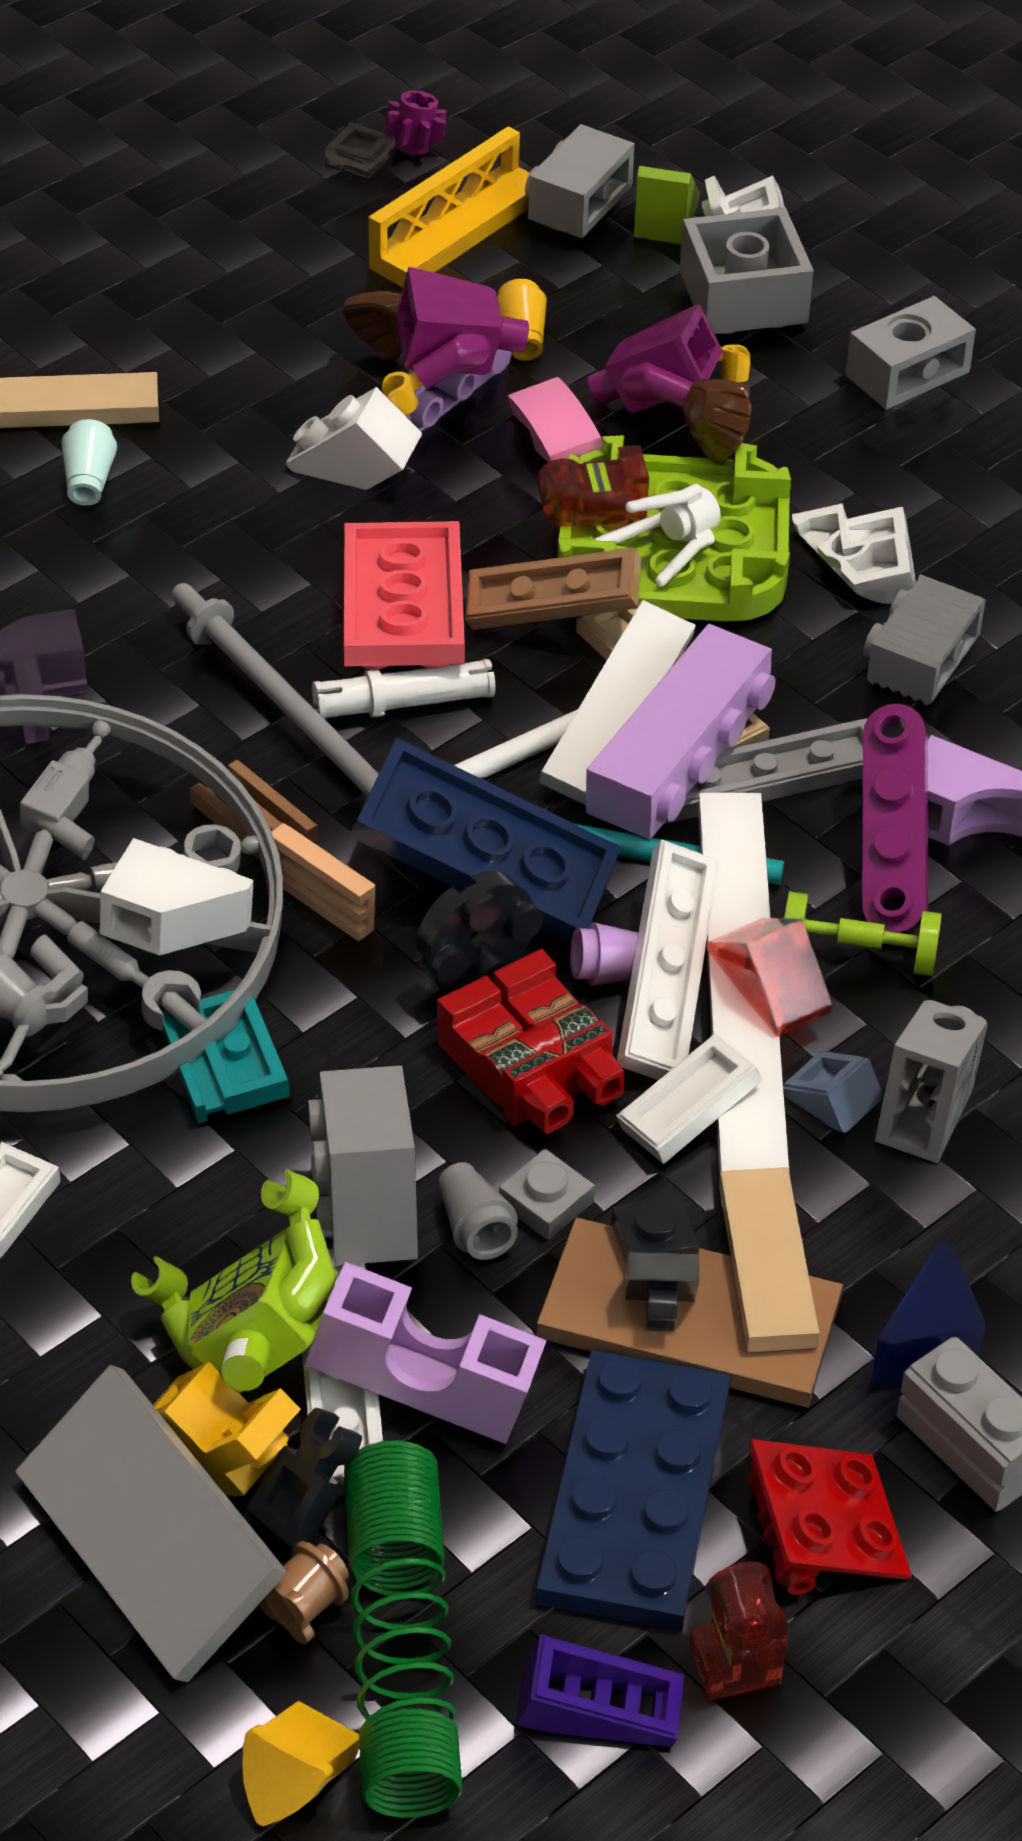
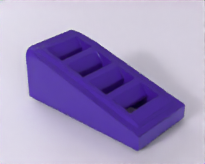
(569, 1714)

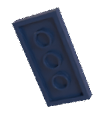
(466, 826)
(634, 1491)

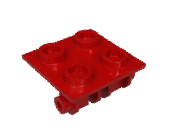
(823, 1514)

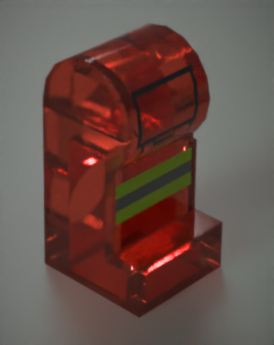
(594, 490)
(746, 1634)

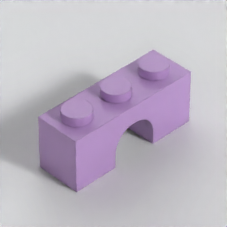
(464, 1380)

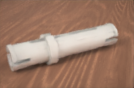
(416, 687)

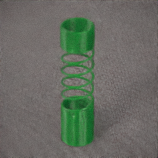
(398, 1543)

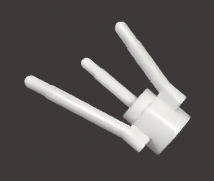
(686, 517)

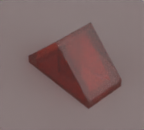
(774, 972)

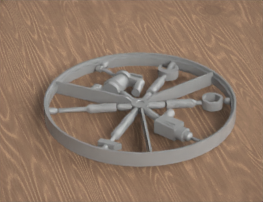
(26, 894)

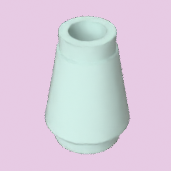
(87, 458)

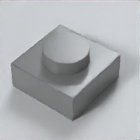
(547, 1194)

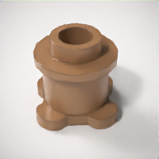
(311, 1584)

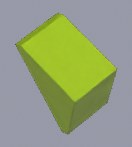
(663, 203)

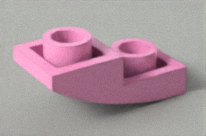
(555, 420)

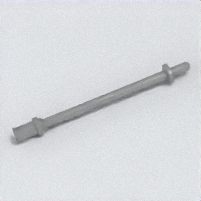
(211, 624)

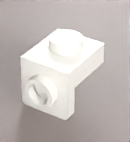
(755, 197)

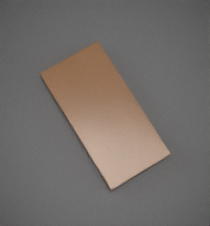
(591, 1313)

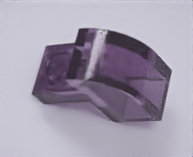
(42, 658)

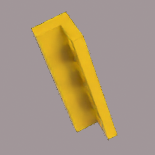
(453, 220)

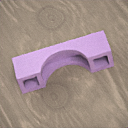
(970, 793)

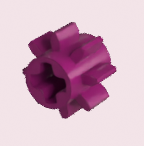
(415, 122)

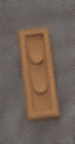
(553, 588)

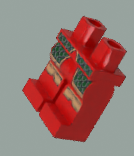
(529, 1043)

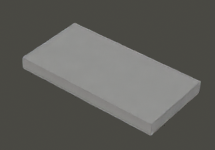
(150, 1523)

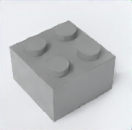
(746, 270)
(365, 1165)

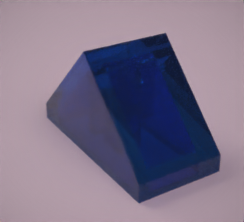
(930, 1313)

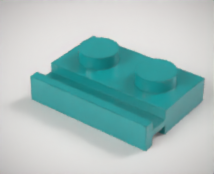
(236, 1071)

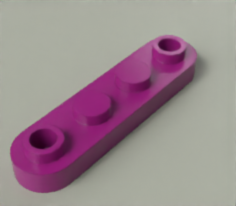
(895, 818)

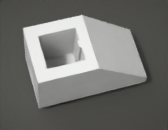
(356, 443)
(171, 900)

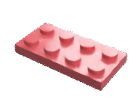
(403, 595)

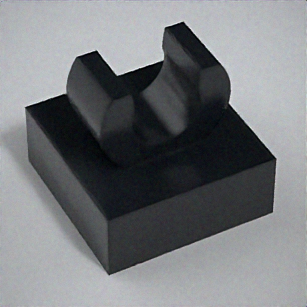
(662, 1282)

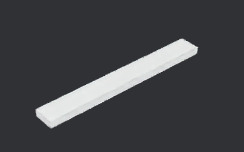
(754, 1127)

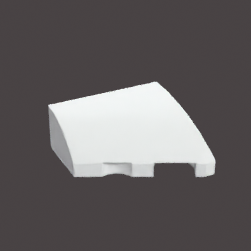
(865, 550)

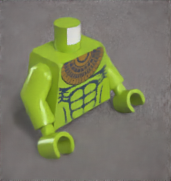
(259, 1306)

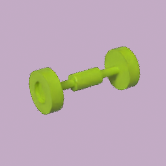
(873, 934)

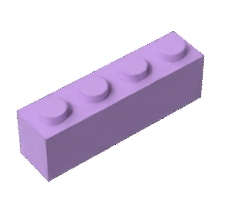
(679, 732)

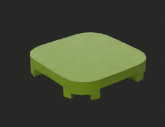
(735, 575)

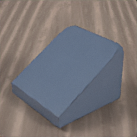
(835, 1089)

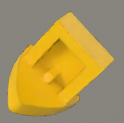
(293, 1760)

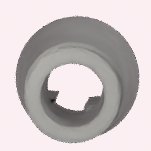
(477, 1213)

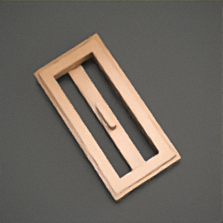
(325, 883)

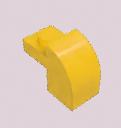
(223, 1430)

